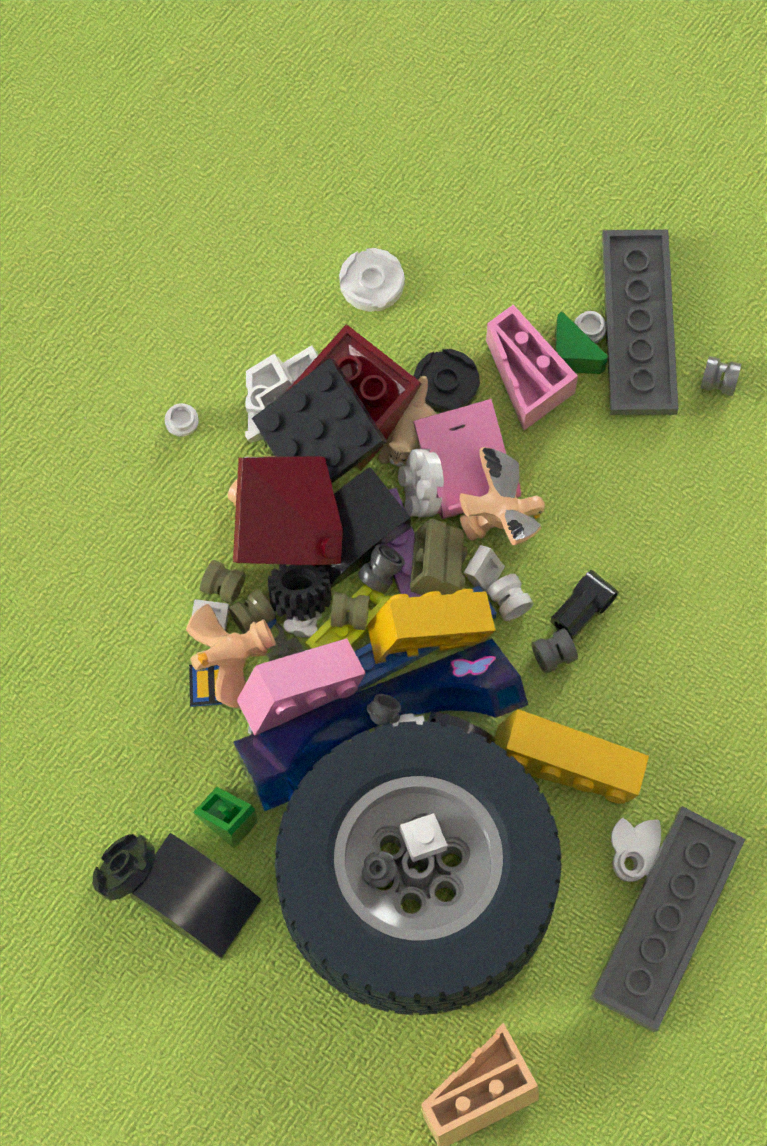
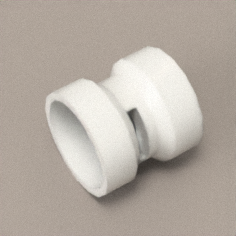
(510, 597)

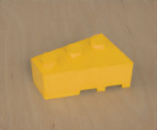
(430, 621)

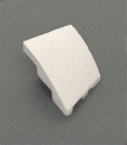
(271, 380)

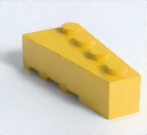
(572, 757)

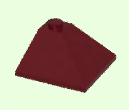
(375, 377)
(286, 512)

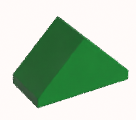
(577, 348)
(227, 816)

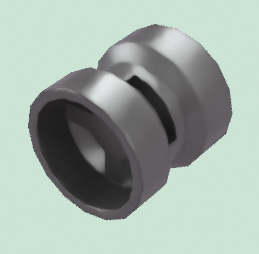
(713, 374)

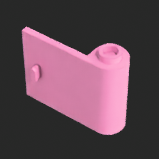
(460, 450)

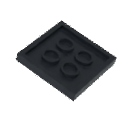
(321, 419)

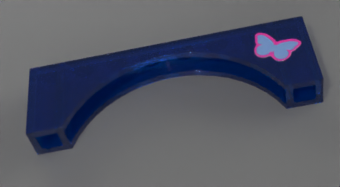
(468, 681)

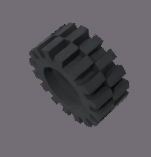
(286, 597)

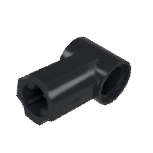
(589, 598)

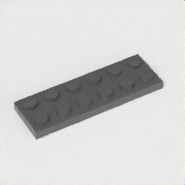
(639, 322)
(667, 919)

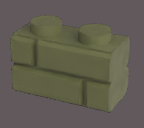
(437, 559)

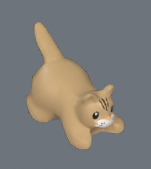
(404, 436)

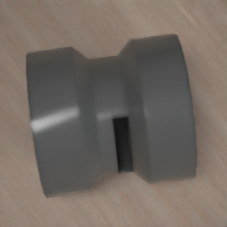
(382, 566)
(554, 650)

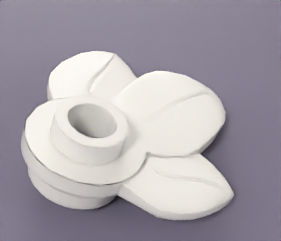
(639, 844)

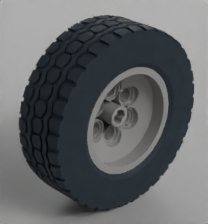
(502, 887)

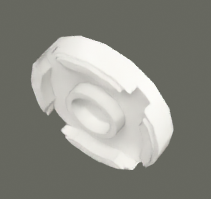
(372, 280)

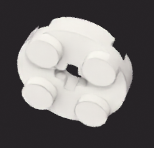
(420, 481)

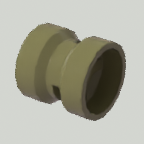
(222, 581)
(253, 610)
(356, 616)

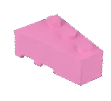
(528, 367)
(299, 684)

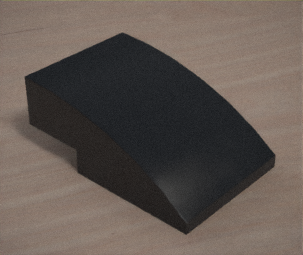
(368, 518)
(196, 896)

